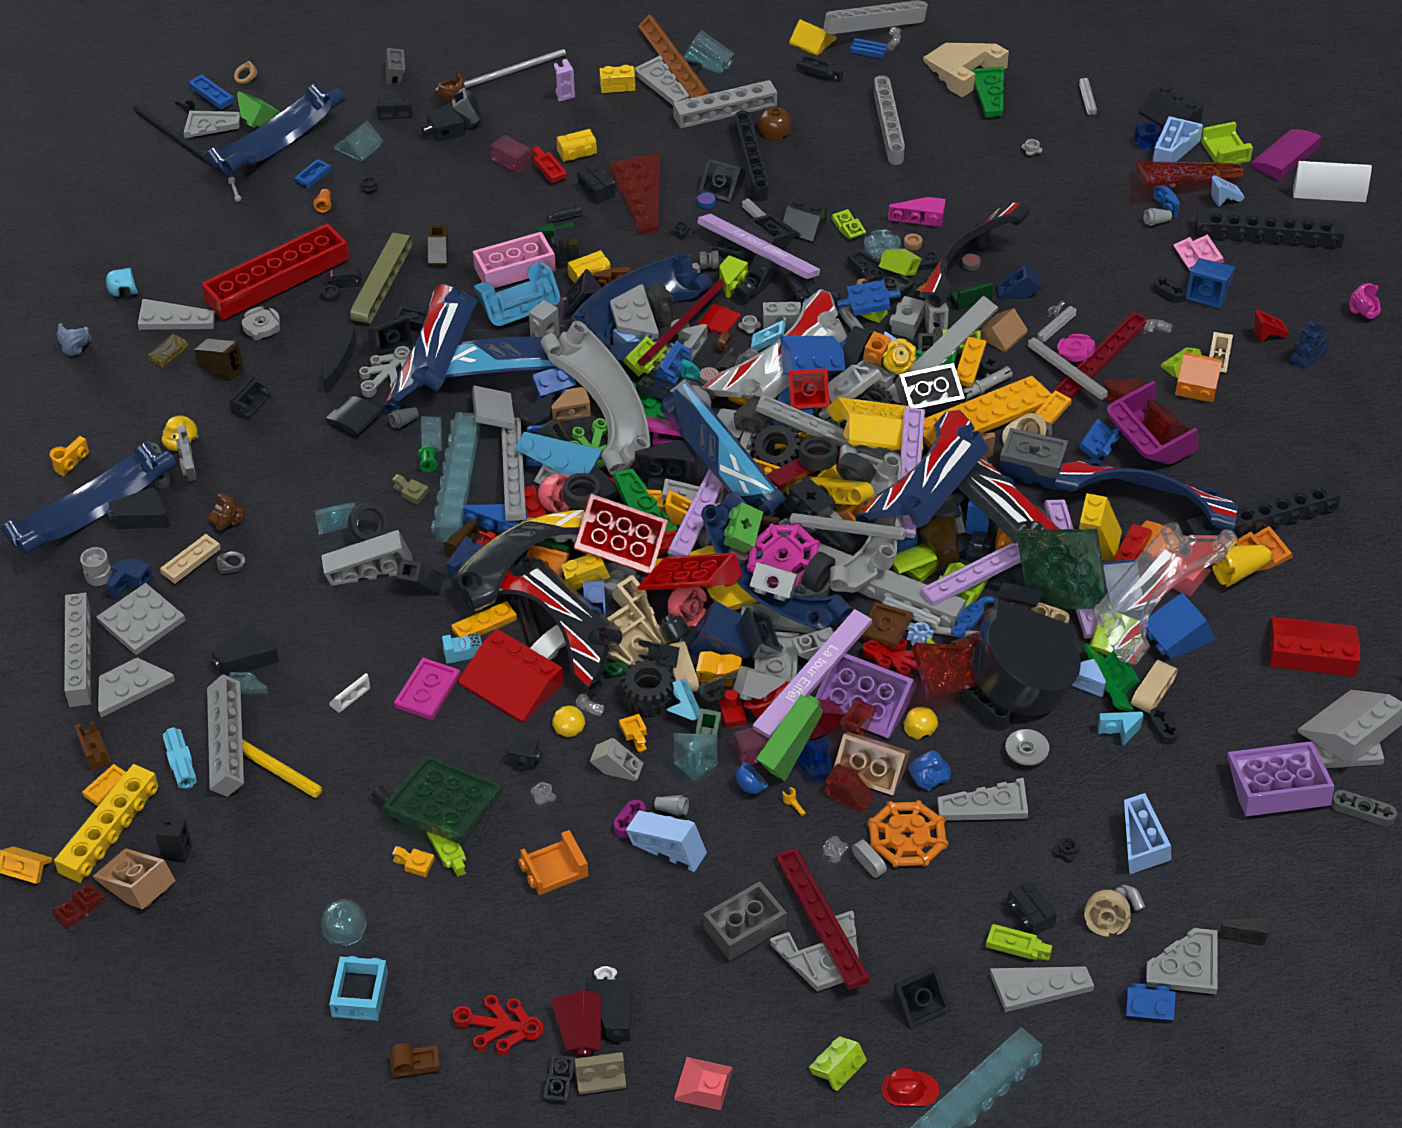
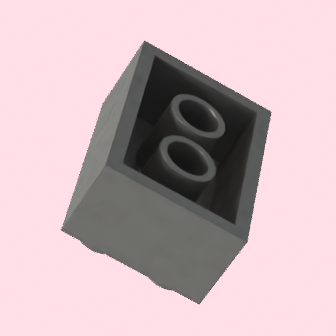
(930, 388)
(744, 921)

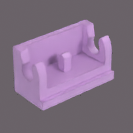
(565, 81)

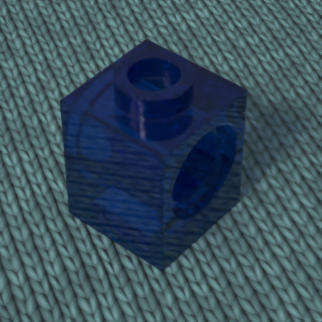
(1147, 135)

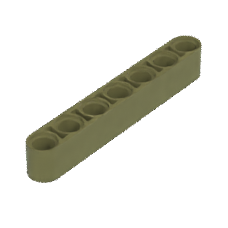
(381, 278)

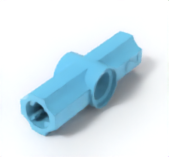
(179, 758)

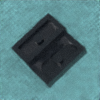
(354, 414)

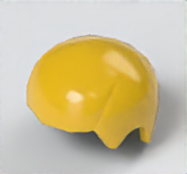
(568, 721)
(920, 722)

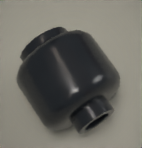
(674, 629)

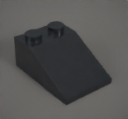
(667, 461)

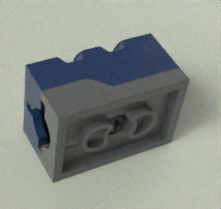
(1032, 457)

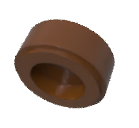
(724, 341)

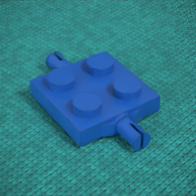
(868, 298)

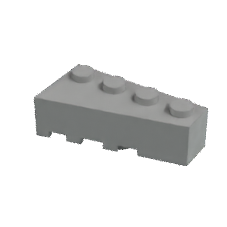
(366, 559)

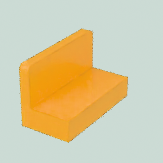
(22, 864)

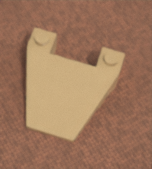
(955, 61)
(634, 620)

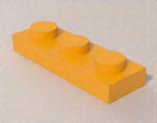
(970, 361)
(485, 620)

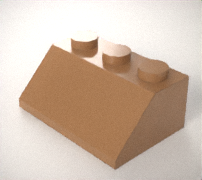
(874, 761)

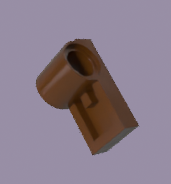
(411, 1061)

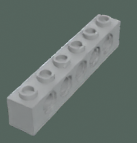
(724, 104)
(77, 650)
(225, 735)

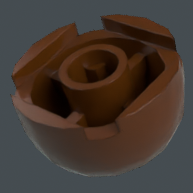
(775, 123)

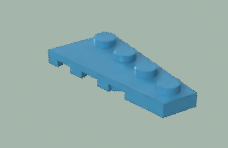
(558, 454)

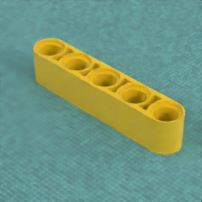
(842, 490)

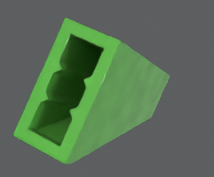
(791, 737)

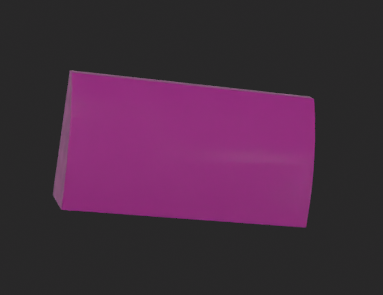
(1286, 153)

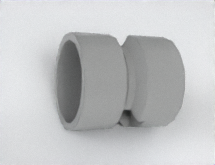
(96, 566)

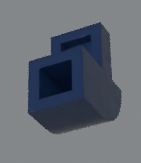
(128, 573)

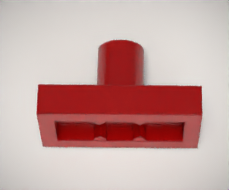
(732, 709)

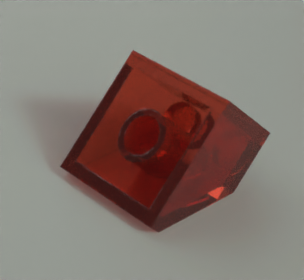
(1162, 422)

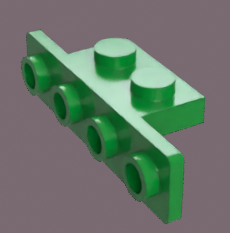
(1118, 675)

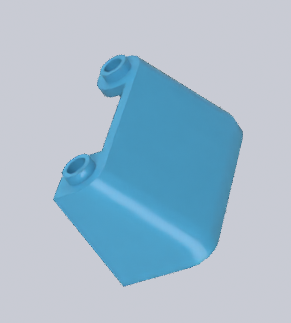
(521, 299)

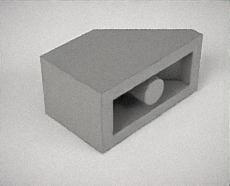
(756, 683)

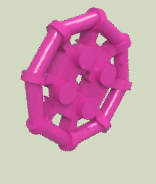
(779, 544)

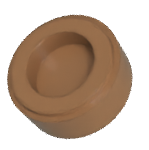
(913, 242)

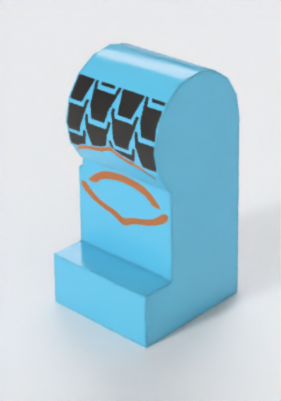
(461, 647)

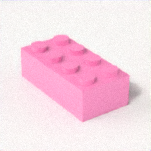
(510, 260)

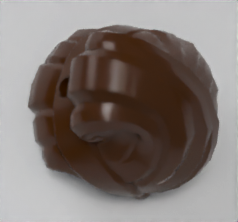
(450, 87)
(226, 512)

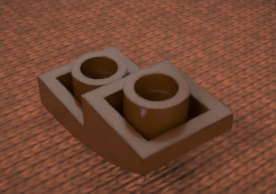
(606, 276)

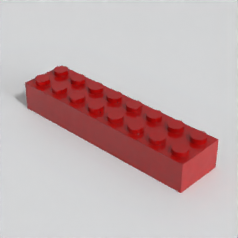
(275, 271)

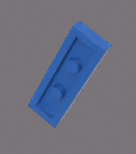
(211, 92)

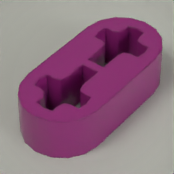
(626, 816)

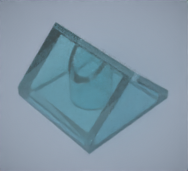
(360, 142)
(333, 517)
(695, 753)

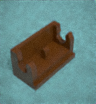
(93, 746)

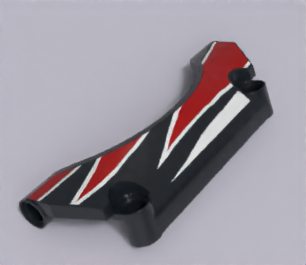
(936, 286)
(1002, 501)
(582, 625)

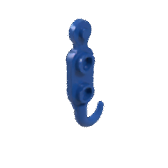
(970, 616)

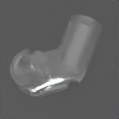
(895, 32)
(1159, 324)
(584, 703)

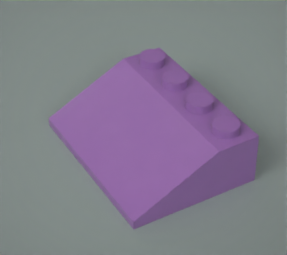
(872, 684)
(1280, 778)

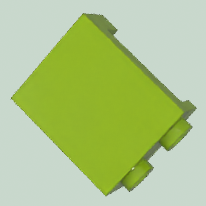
(1225, 145)

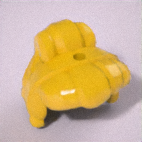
(895, 361)
(171, 429)

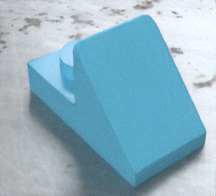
(768, 336)
(688, 707)
(1124, 723)

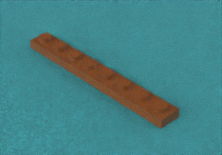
(672, 57)

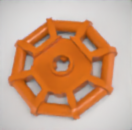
(909, 823)

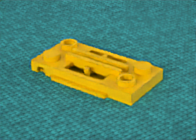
(731, 596)

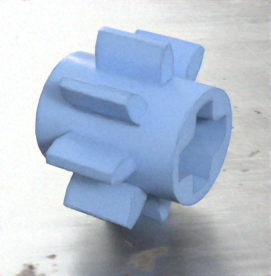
(919, 633)

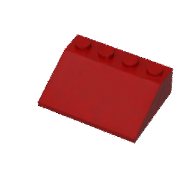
(620, 534)
(693, 571)
(1314, 646)
(511, 676)

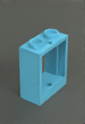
(353, 1007)

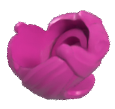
(1364, 301)

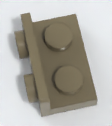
(600, 1073)

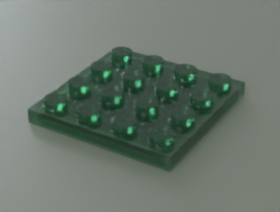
(1064, 566)
(442, 799)

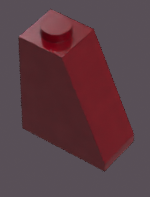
(829, 719)
(579, 1021)

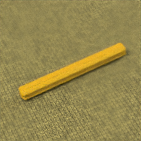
(281, 770)

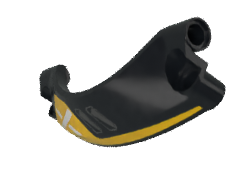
(491, 563)

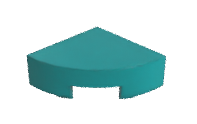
(689, 370)

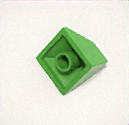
(255, 110)

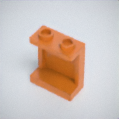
(554, 865)

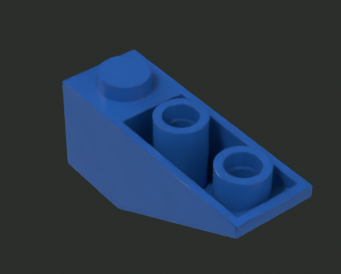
(489, 517)

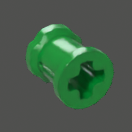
(432, 463)

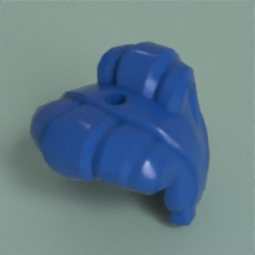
(930, 770)

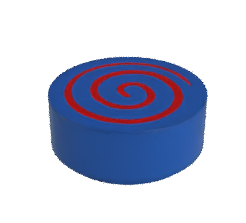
(706, 200)

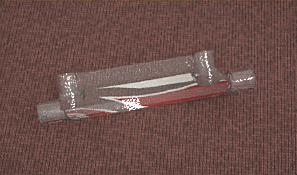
(1148, 579)

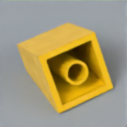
(1100, 516)

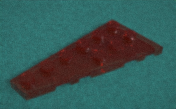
(1166, 173)
(639, 186)
(944, 667)

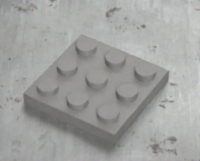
(140, 618)

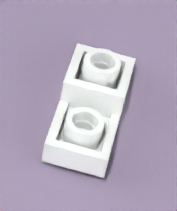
(550, 643)

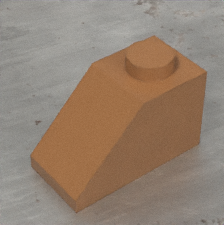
(571, 405)

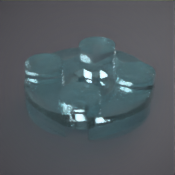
(877, 237)

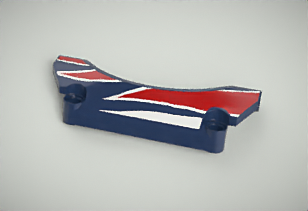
(435, 345)
(934, 477)
(1218, 508)

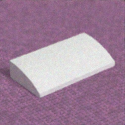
(1332, 181)

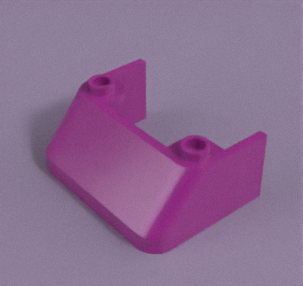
(1129, 419)

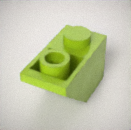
(900, 261)
(732, 274)

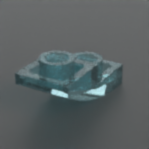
(431, 432)

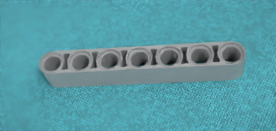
(875, 17)
(889, 120)

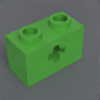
(743, 527)

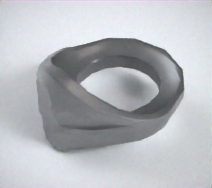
(224, 567)

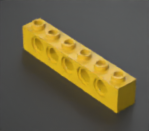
(106, 823)

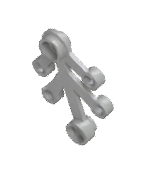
(399, 357)

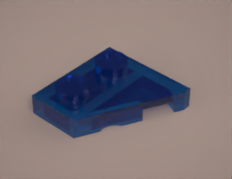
(816, 759)

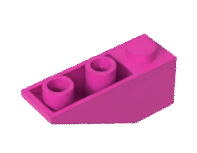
(919, 211)

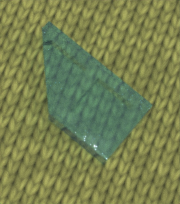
(249, 682)

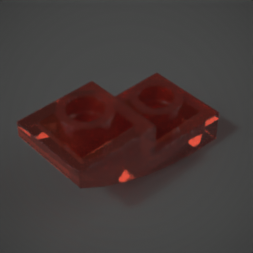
(81, 904)

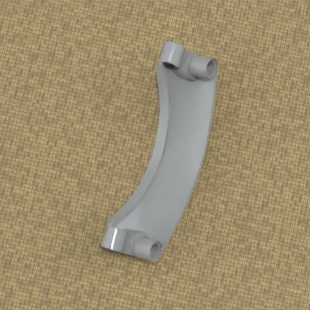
(600, 373)

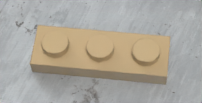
(190, 558)

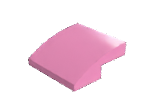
(1203, 248)

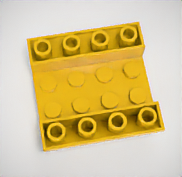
(869, 422)

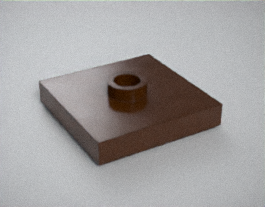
(887, 624)

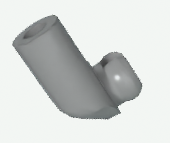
(1133, 895)

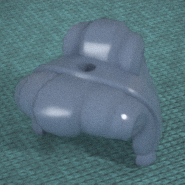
(73, 339)

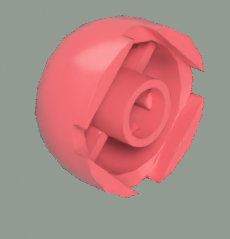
(551, 493)
(688, 603)

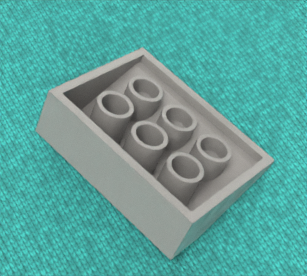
(1354, 723)

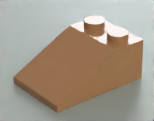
(135, 877)

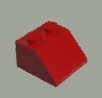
(808, 388)

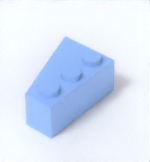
(1177, 139)
(1145, 835)
(668, 836)

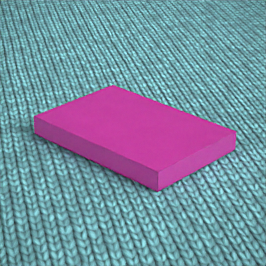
(427, 688)

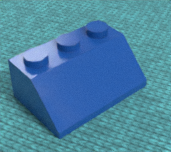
(811, 353)

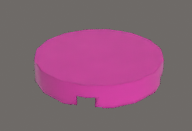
(1076, 347)

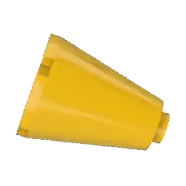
(1240, 563)

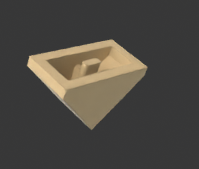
(1221, 348)

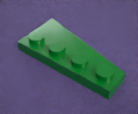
(635, 495)

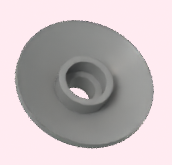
(1027, 740)

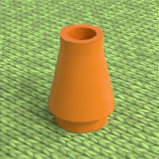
(323, 201)

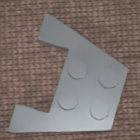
(814, 962)

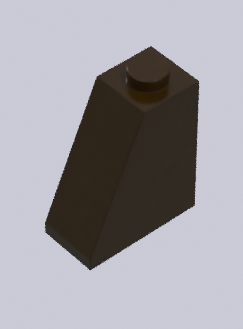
(220, 357)
(942, 538)

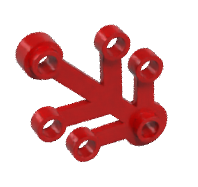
(877, 651)
(500, 1024)

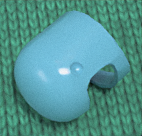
(120, 279)

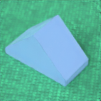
(1090, 678)

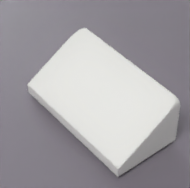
(351, 693)

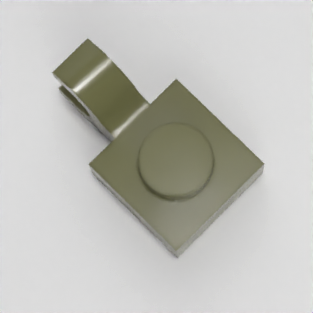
(411, 491)

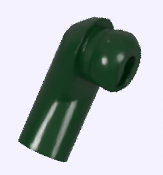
(616, 668)

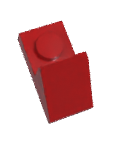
(1267, 324)

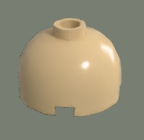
(1107, 912)

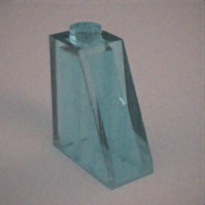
(709, 53)

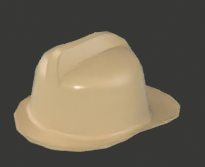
(1030, 422)

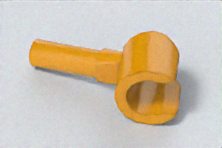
(791, 800)

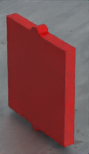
(719, 319)

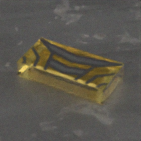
(167, 350)

